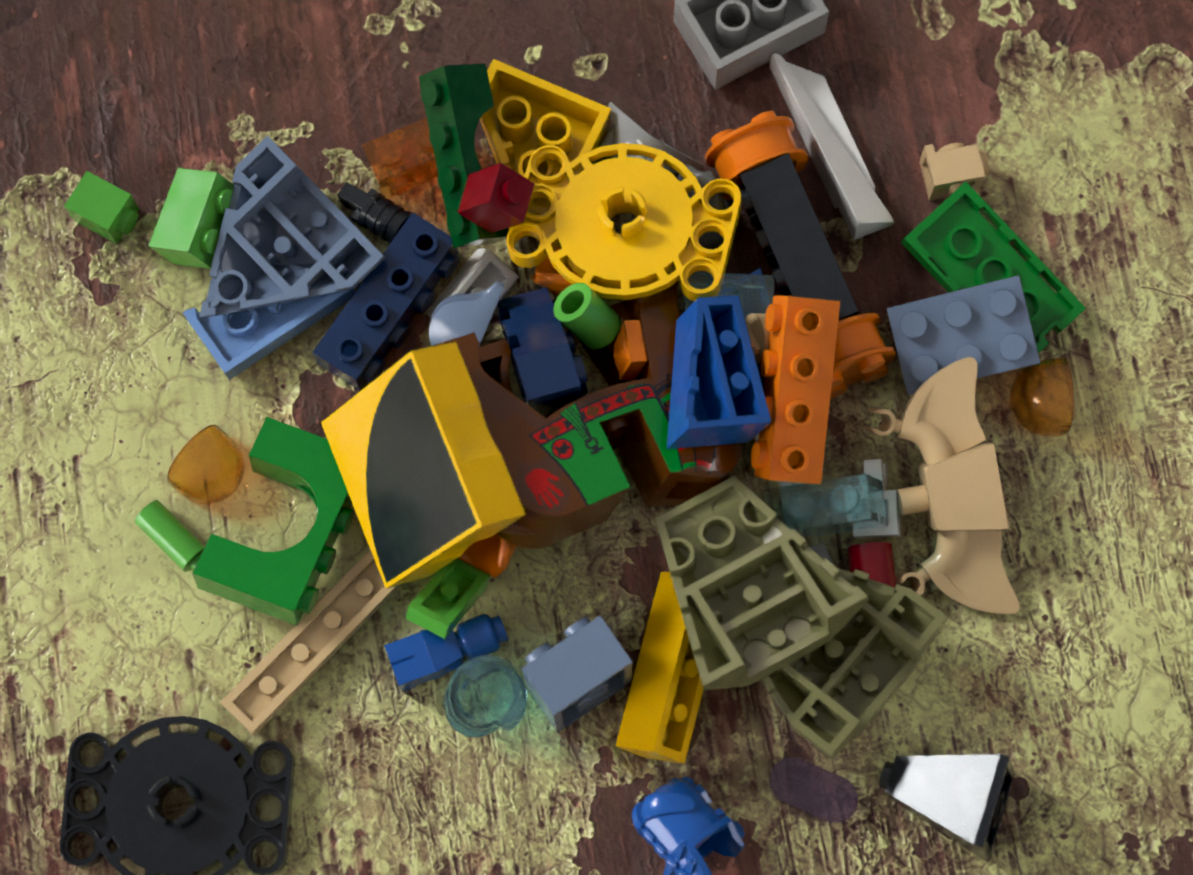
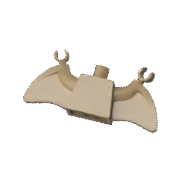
(956, 491)

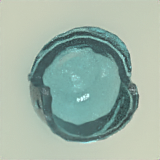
(485, 696)

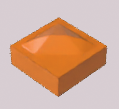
(630, 350)

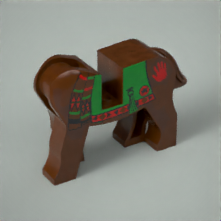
(567, 461)

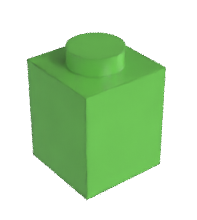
(102, 208)

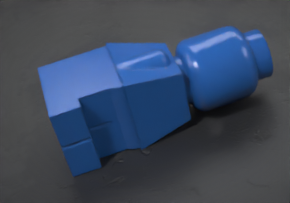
(430, 657)

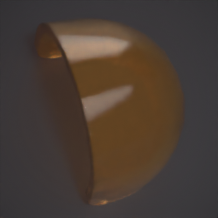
(1044, 397)
(207, 467)

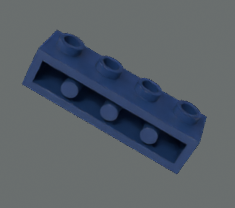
(387, 303)

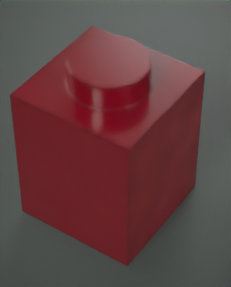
(496, 198)

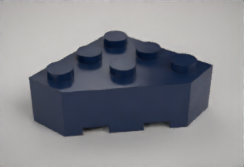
(541, 352)

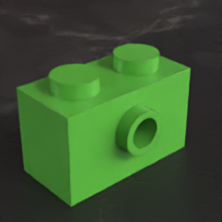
(192, 218)

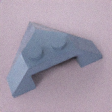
(282, 239)

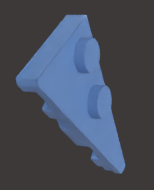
(249, 335)

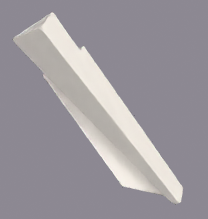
(831, 147)

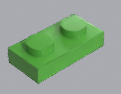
(447, 597)

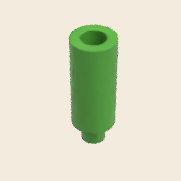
(170, 535)

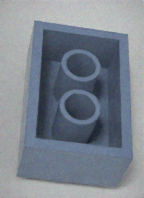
(974, 322)
(577, 672)

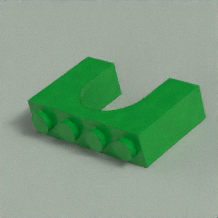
(283, 580)

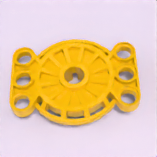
(650, 246)

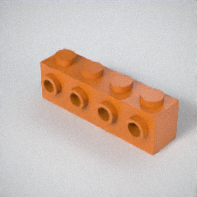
(796, 388)

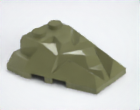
(851, 678)

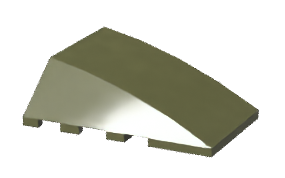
(749, 586)

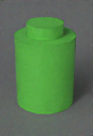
(587, 316)

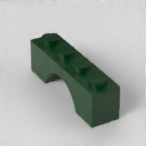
(453, 105)

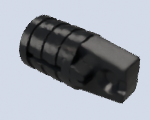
(373, 211)

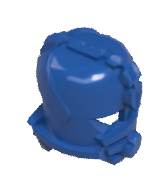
(686, 827)

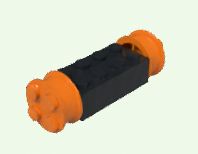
(766, 169)

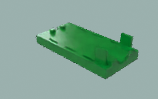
(968, 251)

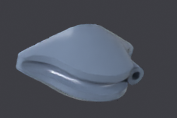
(464, 314)

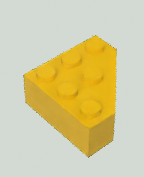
(539, 114)

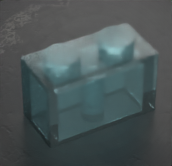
(834, 505)

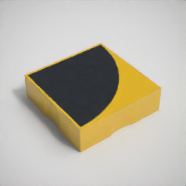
(421, 465)

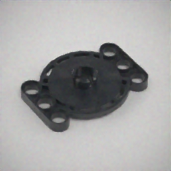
(135, 789)

